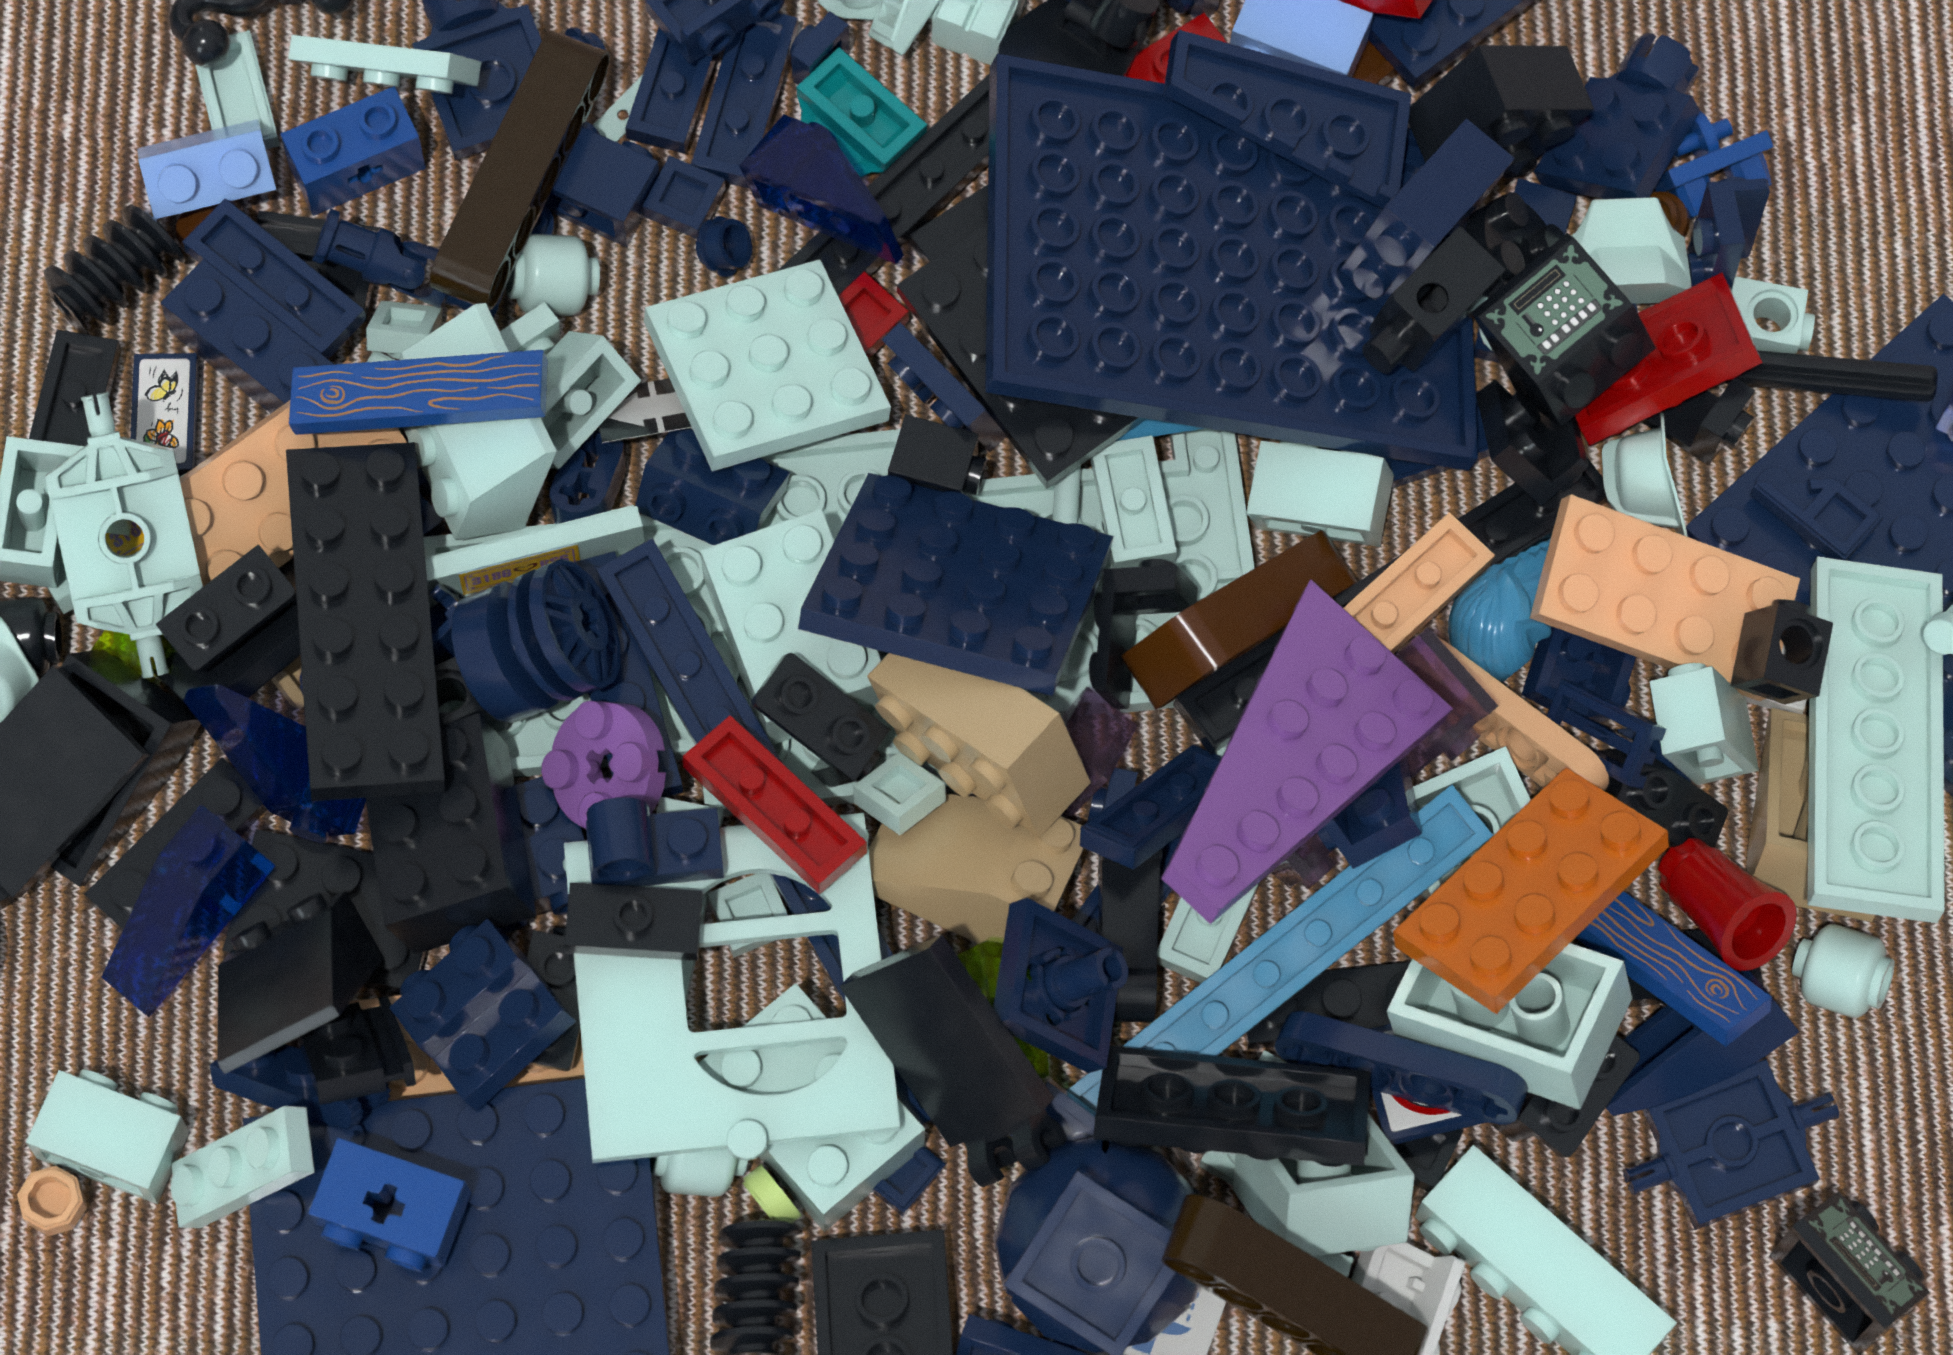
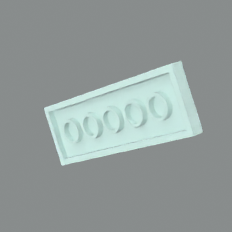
(1877, 745)

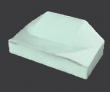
(1636, 248)

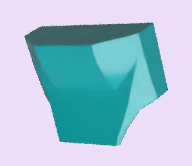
(860, 113)

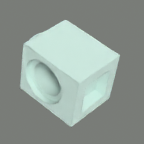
(1782, 305)

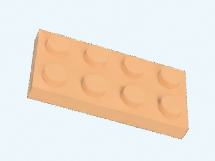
(244, 495)
(1650, 589)

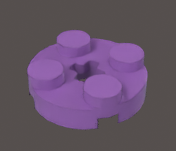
(578, 751)

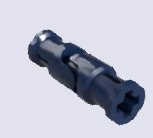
(383, 259)

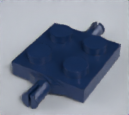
(1732, 1145)

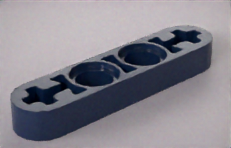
(1405, 1067)

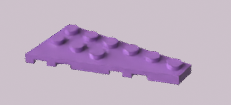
(1309, 742)

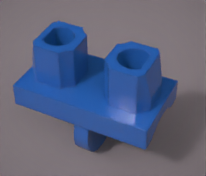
(1738, 160)

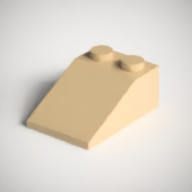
(1780, 815)
(968, 867)

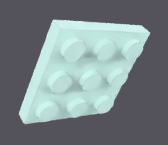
(766, 364)

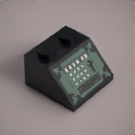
(1563, 330)
(1850, 1271)

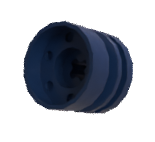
(536, 641)

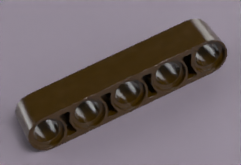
(519, 170)
(1284, 1285)

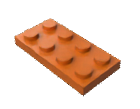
(1530, 890)

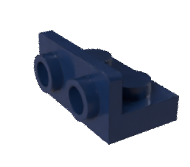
(1376, 819)

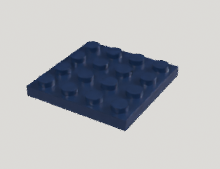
(957, 583)

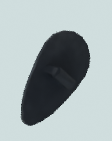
(1063, 35)

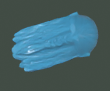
(1493, 614)

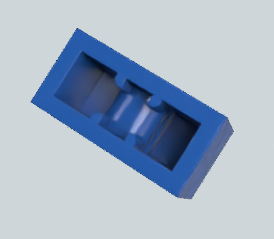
(353, 150)
(361, 1177)

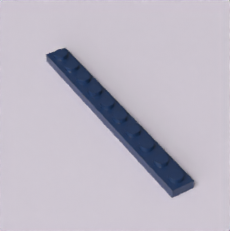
(703, 698)

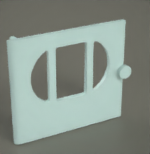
(641, 1056)

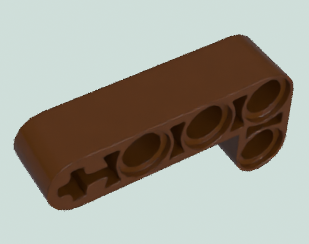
(1233, 619)

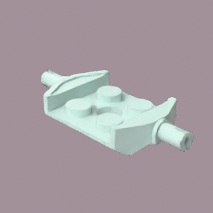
(114, 482)

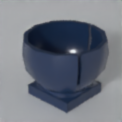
(1088, 1242)

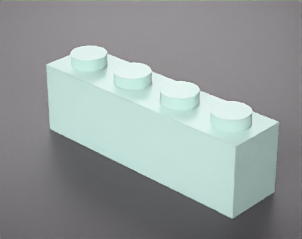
(1538, 1263)

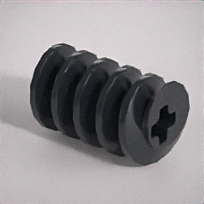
(110, 267)
(754, 1287)

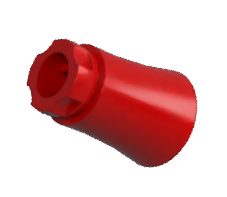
(1730, 906)

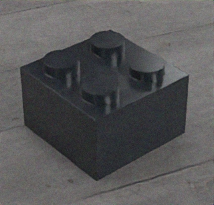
(1513, 94)

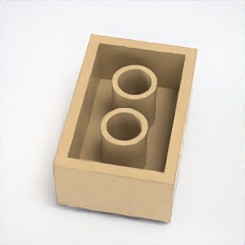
(982, 739)

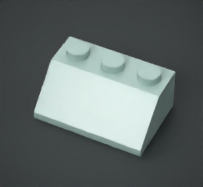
(484, 471)

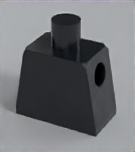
(1432, 304)

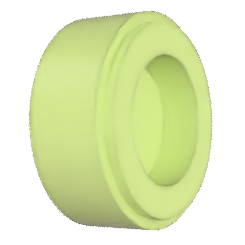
(770, 1196)

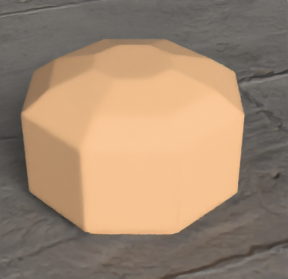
(52, 1200)

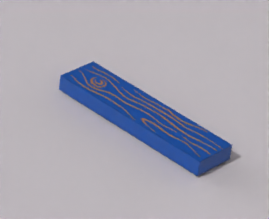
(418, 392)
(1677, 969)

